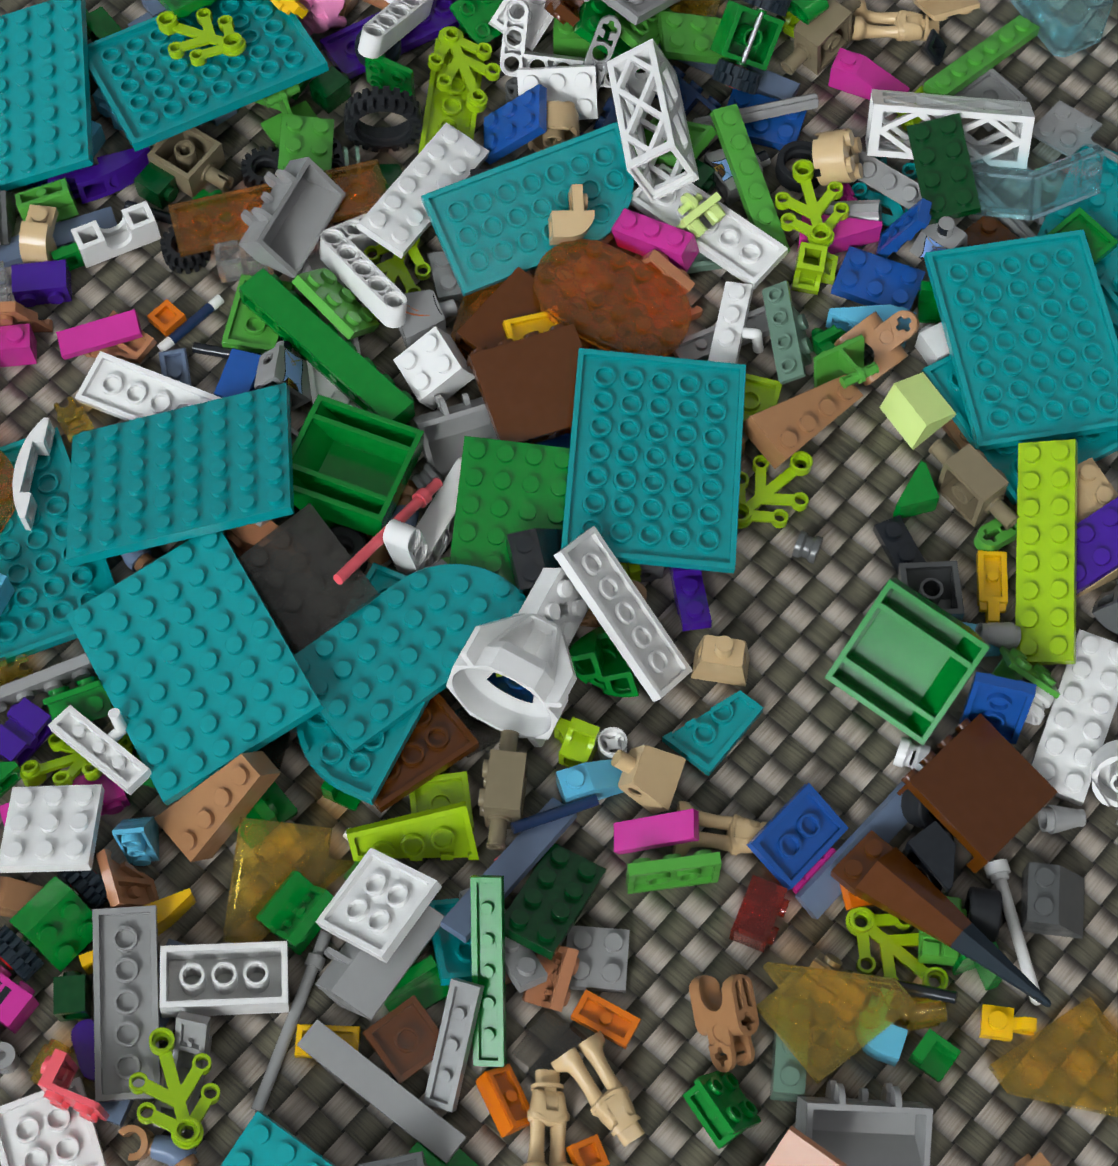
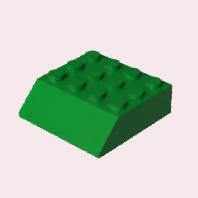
(353, 464)
(908, 660)

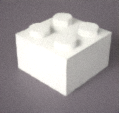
(434, 367)

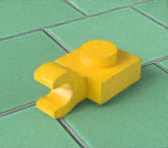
(1000, 1023)

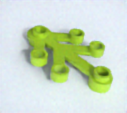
(230, 44)
(463, 64)
(812, 208)
(395, 266)
(768, 494)
(35, 774)
(890, 946)
(176, 1094)

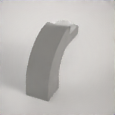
(190, 1039)

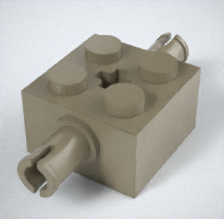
(822, 38)
(193, 161)
(972, 484)
(503, 789)

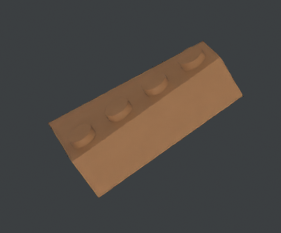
(794, 422)
(213, 809)

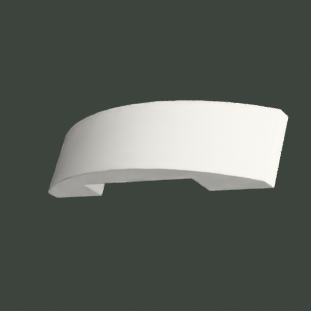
(37, 443)

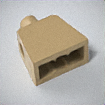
(721, 660)
(649, 776)

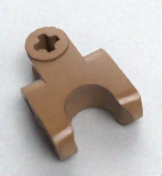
(884, 339)
(726, 1018)

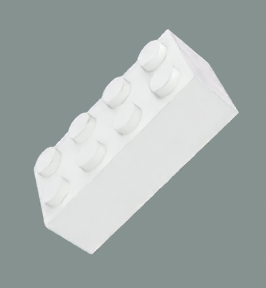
(224, 978)

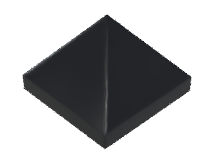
(934, 47)

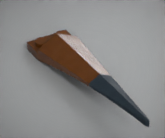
(897, 886)

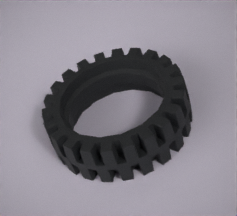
(383, 101)

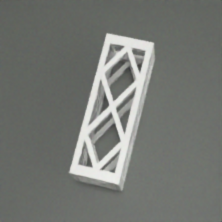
(639, 92)
(1012, 154)

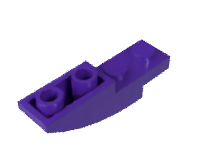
(109, 176)
(690, 598)

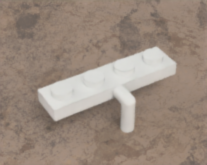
(731, 324)
(102, 748)

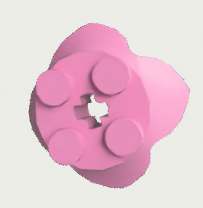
(322, 15)

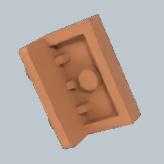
(555, 991)

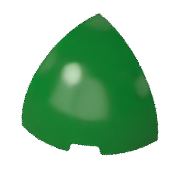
(601, 664)

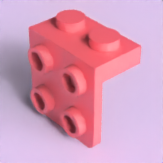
(55, 1081)

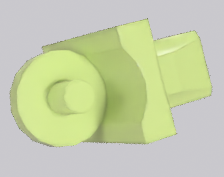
(709, 208)

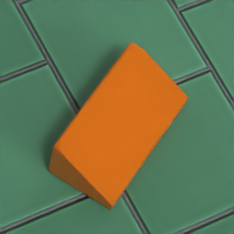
(504, 1099)

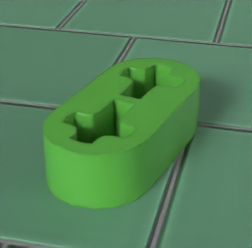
(994, 529)

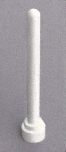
(999, 872)

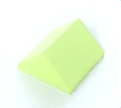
(916, 409)

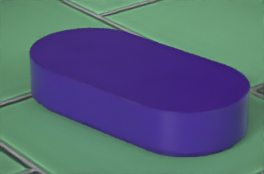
(83, 1043)

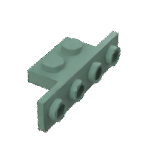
(787, 333)

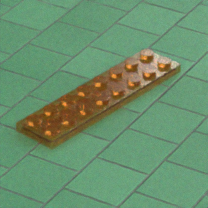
(218, 218)

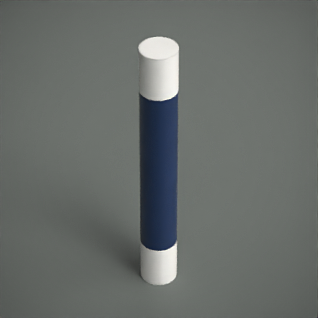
(191, 323)

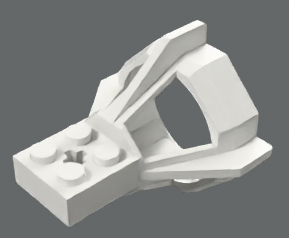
(531, 652)

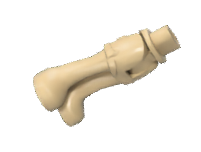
(903, 25)
(738, 834)
(612, 1107)
(547, 1110)

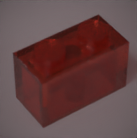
(758, 914)

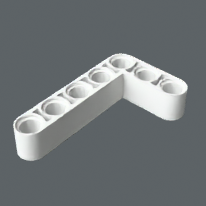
(392, 25)
(526, 57)
(344, 255)
(423, 545)

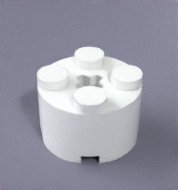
(1105, 773)

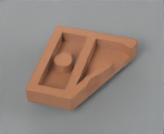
(15, 313)
(124, 883)

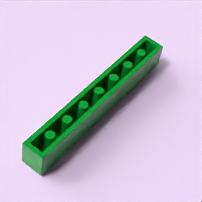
(324, 348)

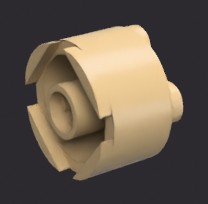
(561, 125)
(837, 156)

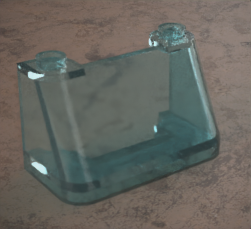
(1066, 24)

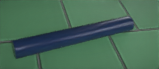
(554, 814)

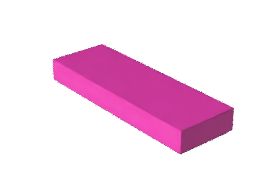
(99, 334)
(656, 831)

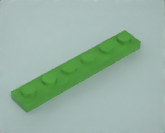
(982, 57)
(747, 171)

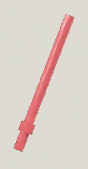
(420, 499)

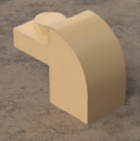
(571, 223)
(36, 234)

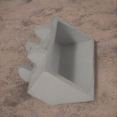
(291, 217)
(446, 430)
(363, 981)
(868, 1129)

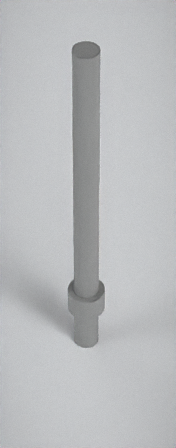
(313, 963)

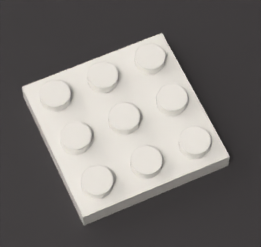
(51, 828)
(378, 904)
(47, 1136)

